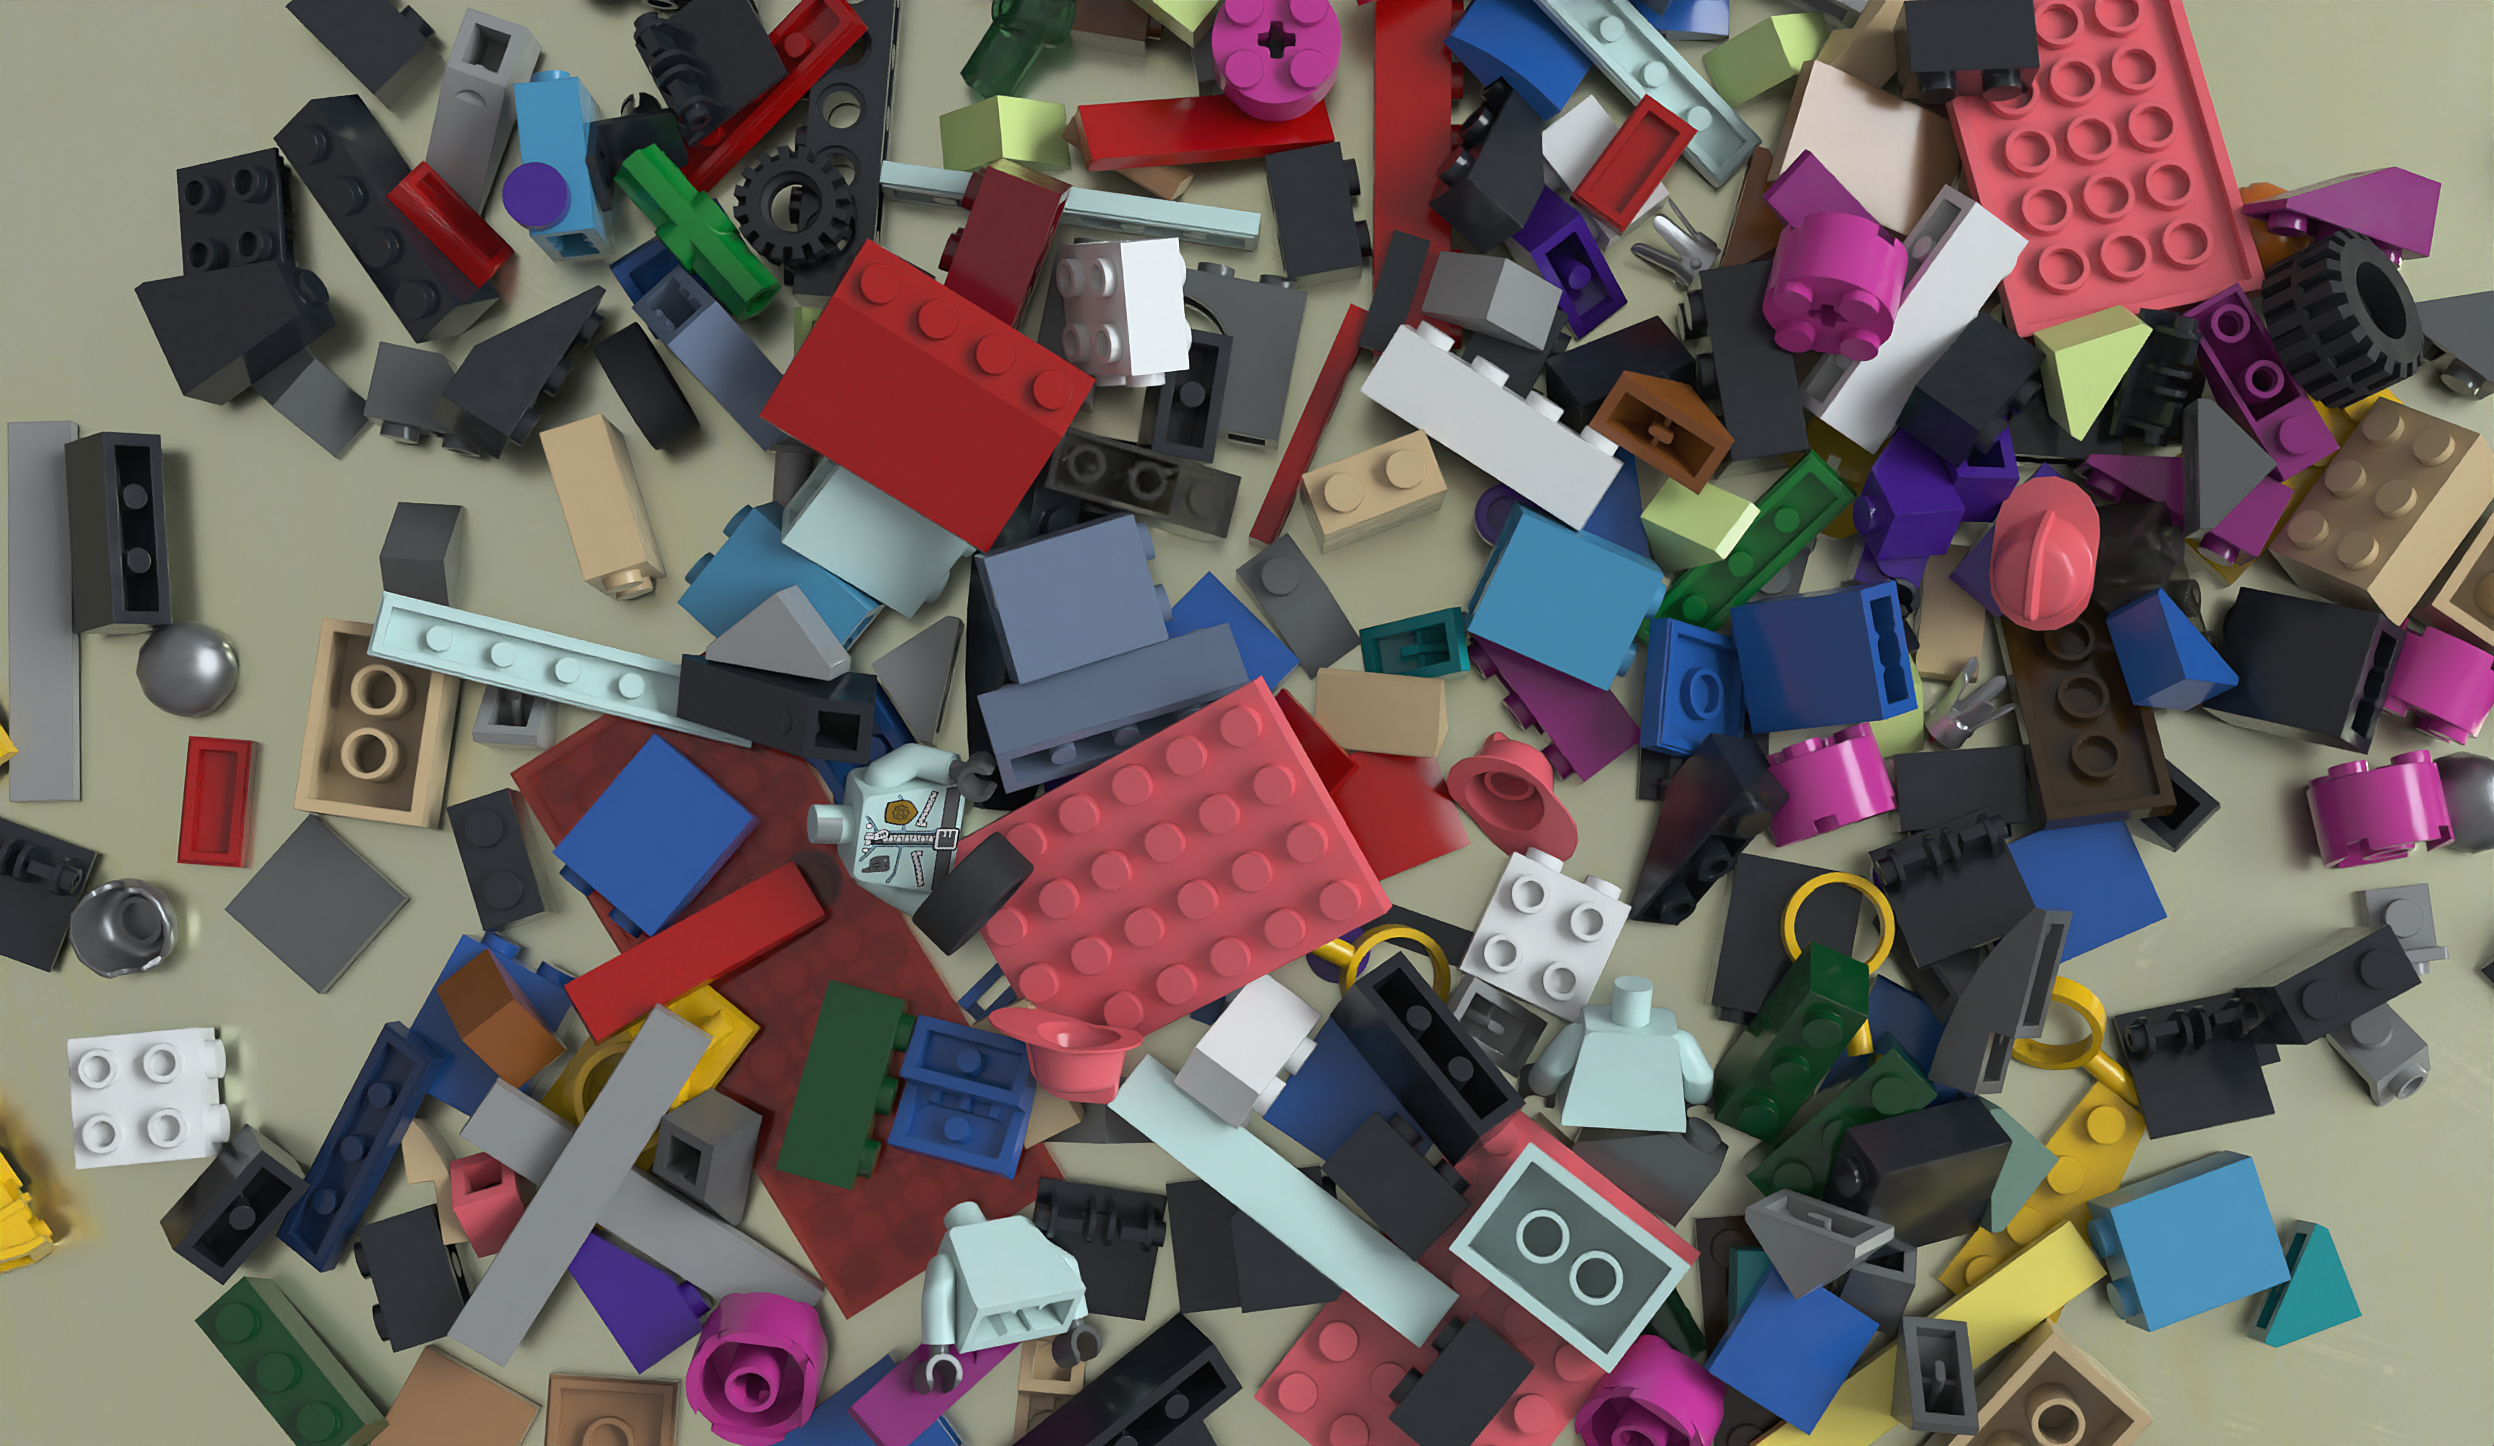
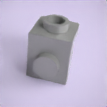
(2384, 1053)

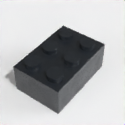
(1743, 370)

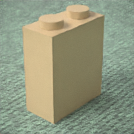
(1372, 491)
(603, 507)

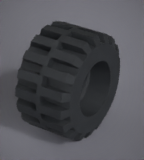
(2342, 319)

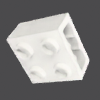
(1124, 310)
(1545, 934)
(147, 1097)

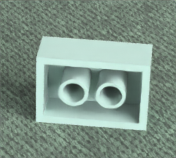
(1570, 1257)

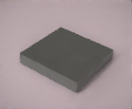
(316, 903)

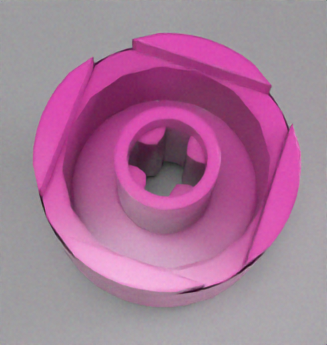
(1271, 86)
(1835, 286)
(2442, 684)
(1830, 784)
(2379, 812)
(757, 1367)
(1653, 1400)

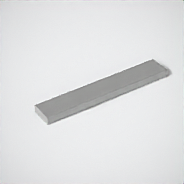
(41, 617)
(580, 1185)
(643, 1207)

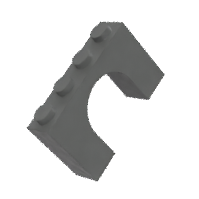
(1266, 332)

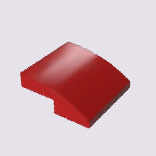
(1399, 812)

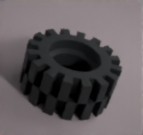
(767, 181)

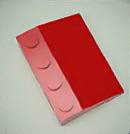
(927, 396)

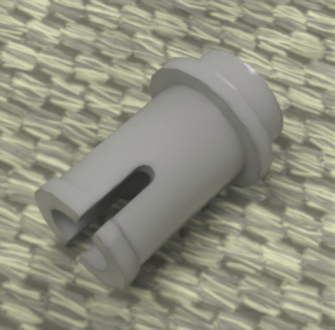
(791, 468)

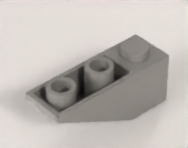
(479, 102)

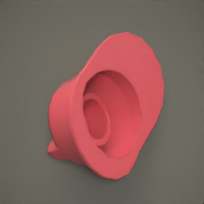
(2044, 553)
(1513, 798)
(1069, 1055)

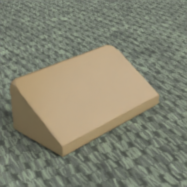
(1382, 712)

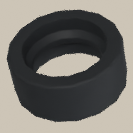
(646, 386)
(972, 893)

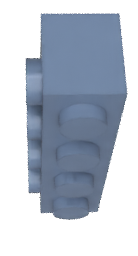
(1106, 706)

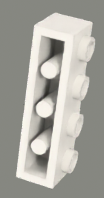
(1953, 267)
(1492, 425)

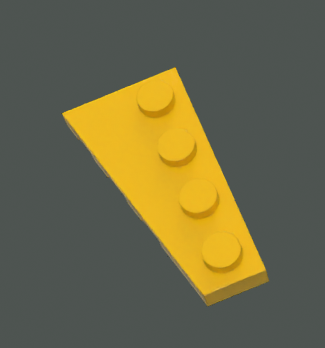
(2093, 1152)

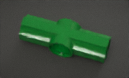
(697, 232)

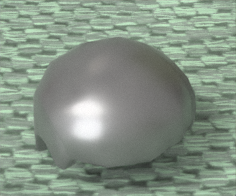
(186, 668)
(2470, 799)
(123, 928)

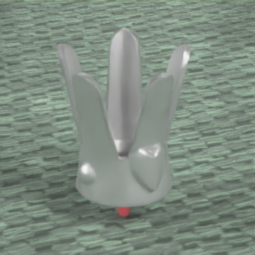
(1696, 251)
(1955, 720)

